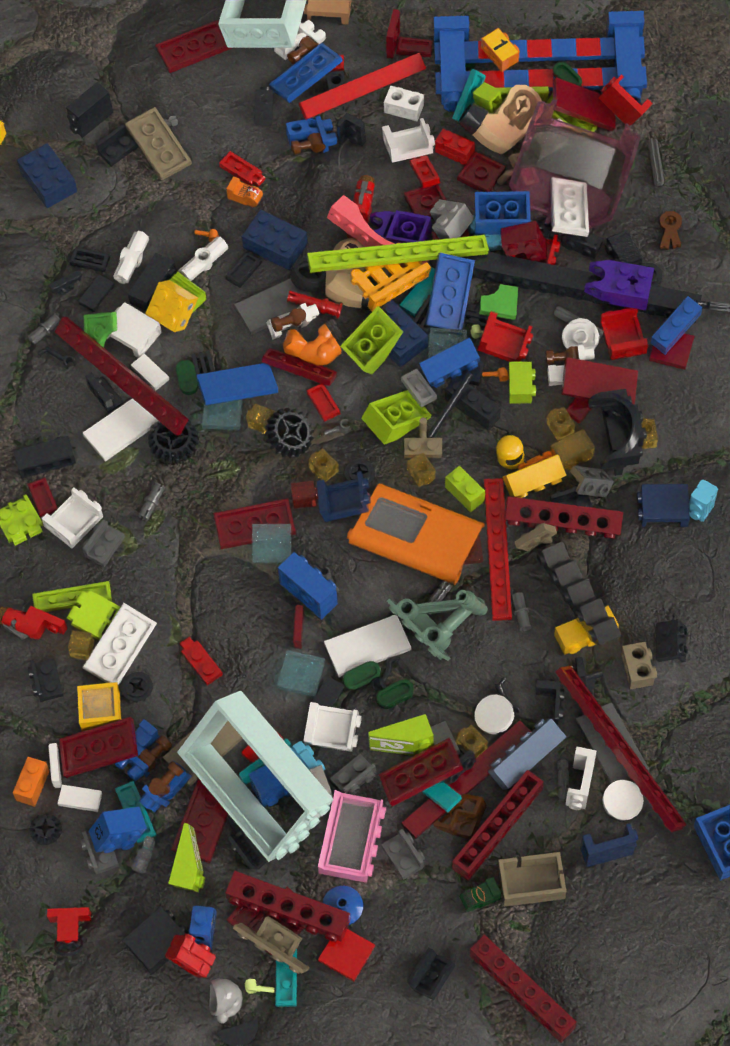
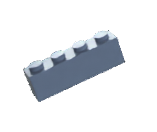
(527, 753)

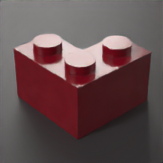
(524, 239)

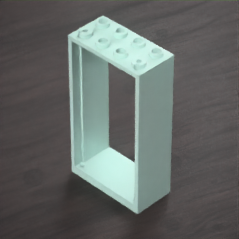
(260, 31)
(235, 795)

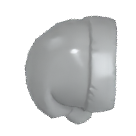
(224, 999)

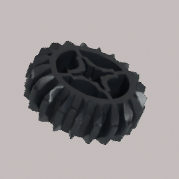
(300, 441)
(180, 447)

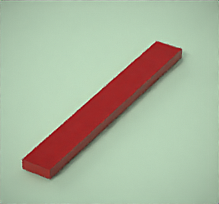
(362, 86)
(497, 549)

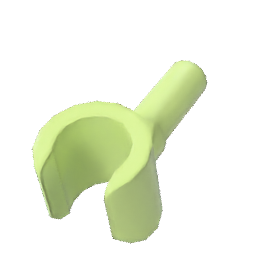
(476, 331)
(251, 987)

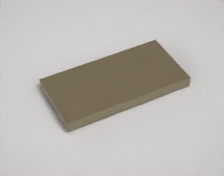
(158, 143)
(223, 743)

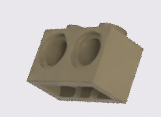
(634, 665)

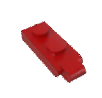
(242, 169)
(424, 171)
(200, 660)

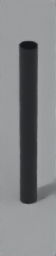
(451, 403)

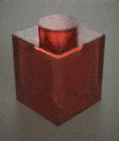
(304, 494)

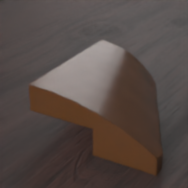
(463, 817)

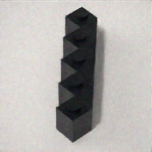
(578, 593)

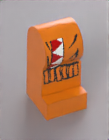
(243, 193)

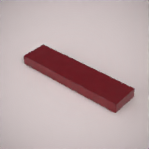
(299, 367)

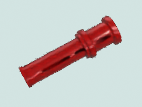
(323, 306)

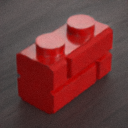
(454, 146)
(190, 956)

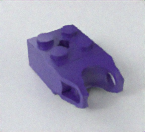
(402, 226)
(621, 283)

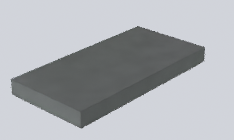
(267, 304)
(604, 755)

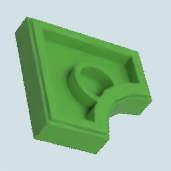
(501, 302)
(100, 325)

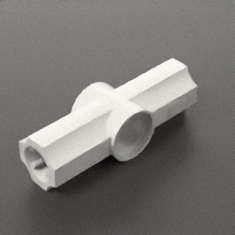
(209, 253)
(131, 257)

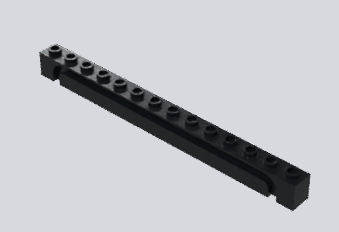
(564, 281)

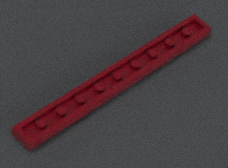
(121, 376)
(622, 750)

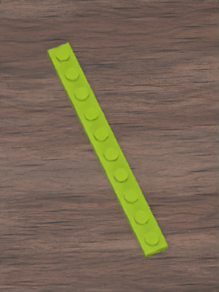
(396, 253)

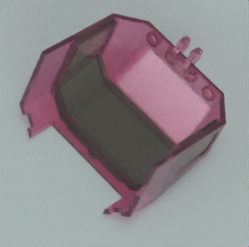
(574, 154)

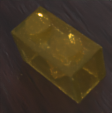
(573, 449)

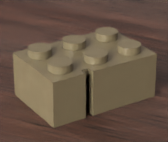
(534, 879)

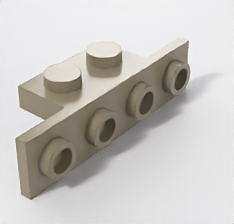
(276, 940)

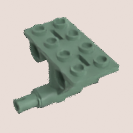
(426, 630)

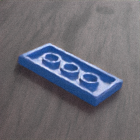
(305, 72)
(449, 292)
(237, 383)

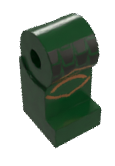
(480, 895)

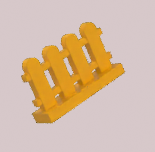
(389, 288)

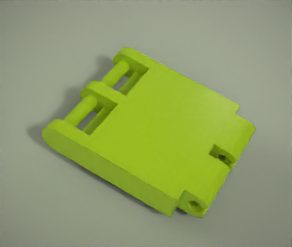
(20, 519)
(92, 614)

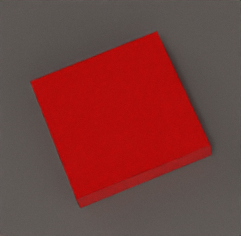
(347, 956)

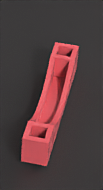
(348, 217)

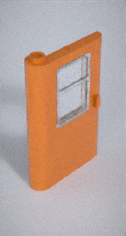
(415, 533)

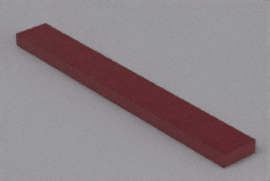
(430, 811)

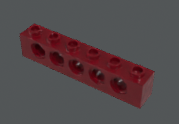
(612, 518)
(497, 825)
(241, 883)
(522, 988)

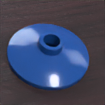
(353, 901)

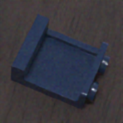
(343, 498)
(664, 503)
(610, 849)

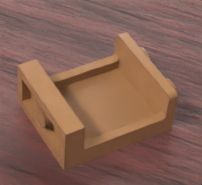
(328, 8)

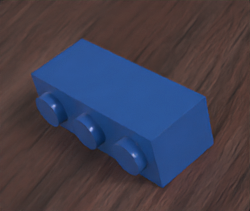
(676, 325)

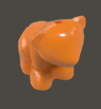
(319, 351)

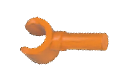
(212, 234)
(501, 373)

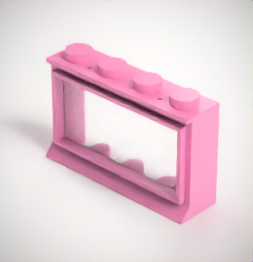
(351, 837)

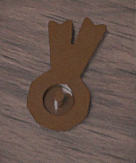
(670, 222)

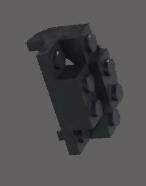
(623, 431)

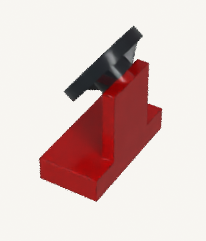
(67, 928)

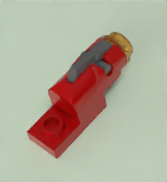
(364, 196)
(30, 623)

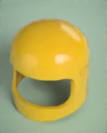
(509, 448)

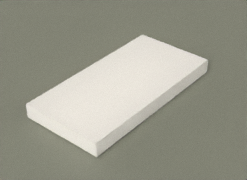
(569, 207)
(119, 429)
(369, 643)
(119, 645)

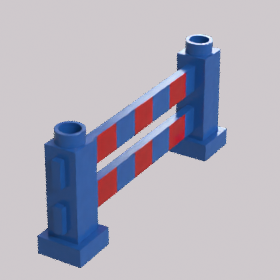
(622, 43)

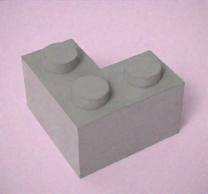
(450, 219)

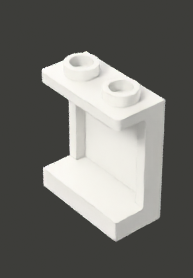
(408, 142)
(135, 329)
(73, 518)
(332, 727)
(585, 761)

